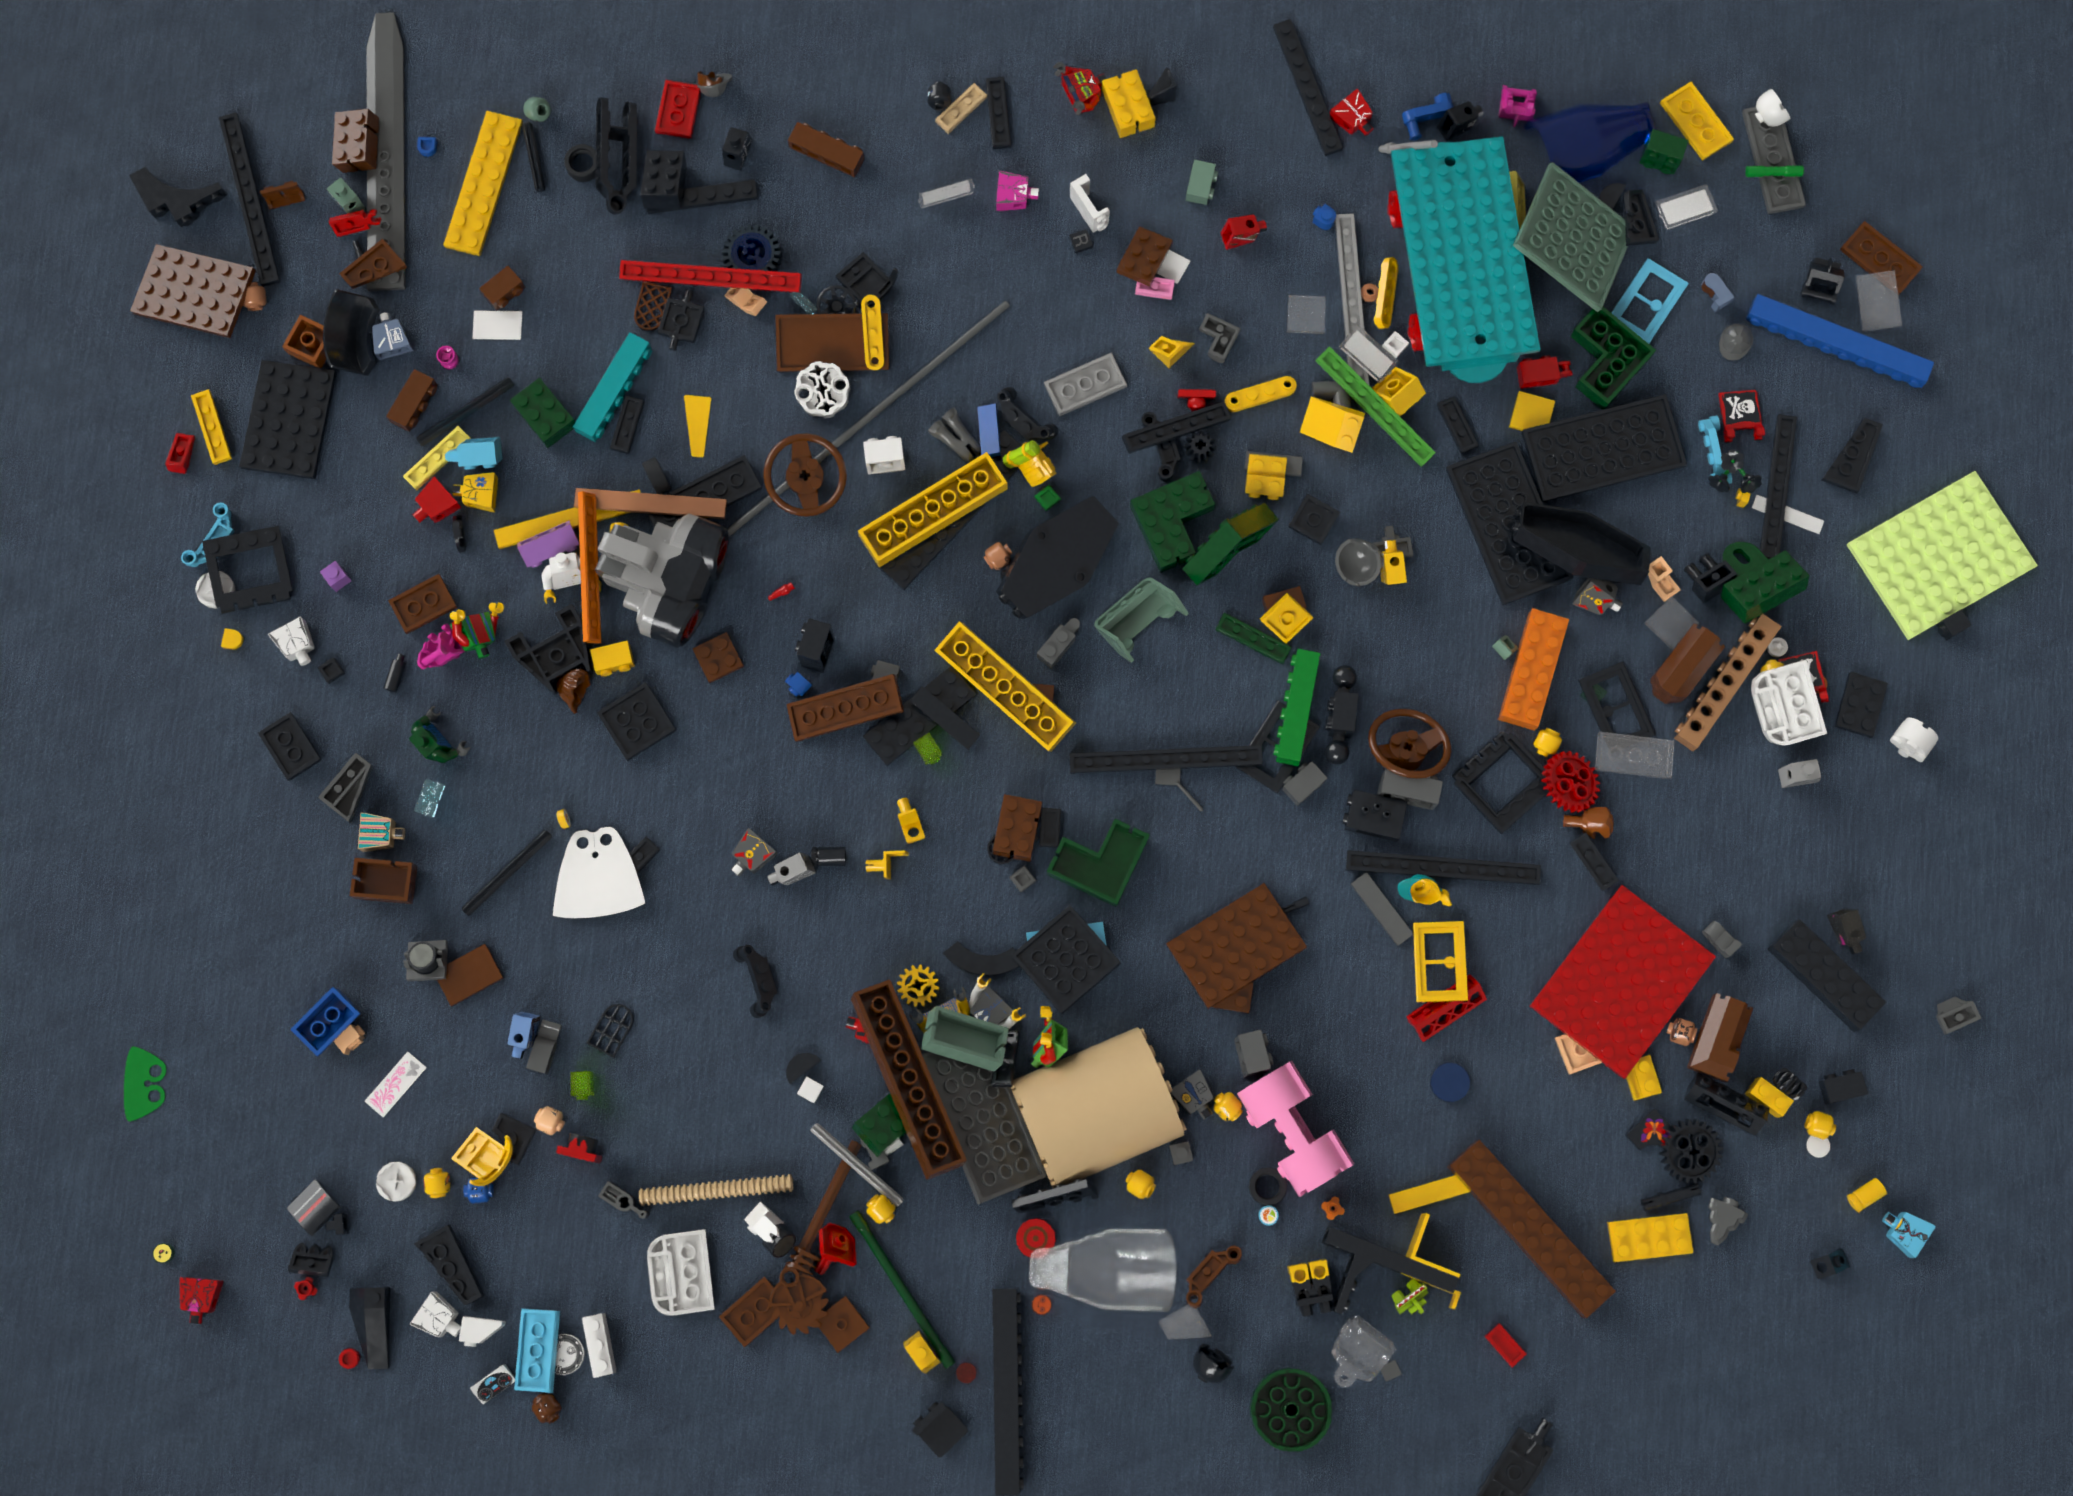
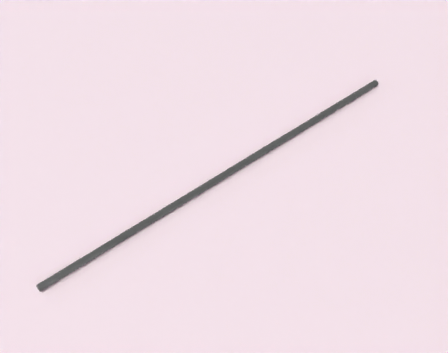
(878, 409)

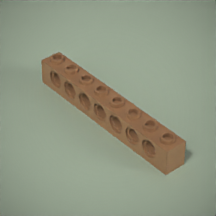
(1767, 629)

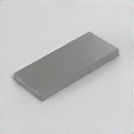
(1085, 384)

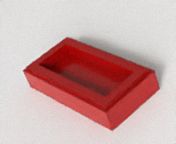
(1505, 1345)

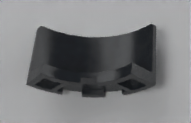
(347, 332)

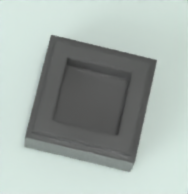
(1022, 879)

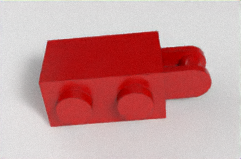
(1541, 371)

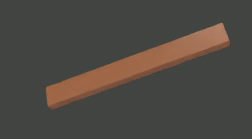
(656, 503)

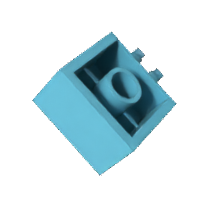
(476, 452)

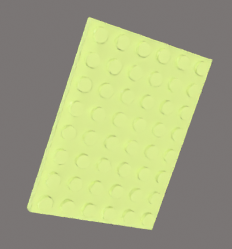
(1941, 555)

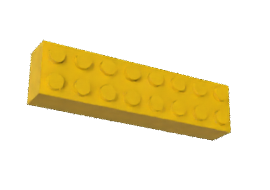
(933, 509)
(1005, 686)

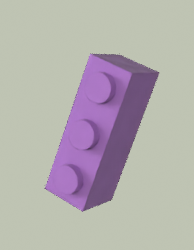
(548, 544)

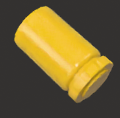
(1866, 1195)

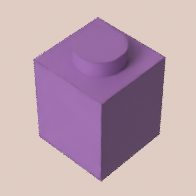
(335, 576)

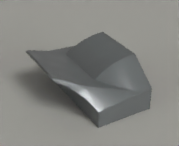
(1956, 1014)

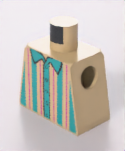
(377, 833)

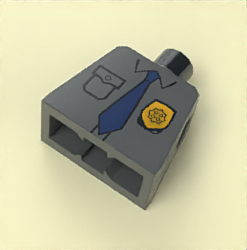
(1194, 1095)

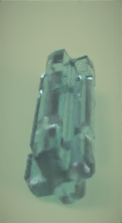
(804, 303)

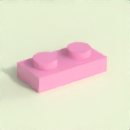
(1159, 288)

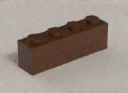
(826, 149)

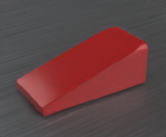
(180, 453)

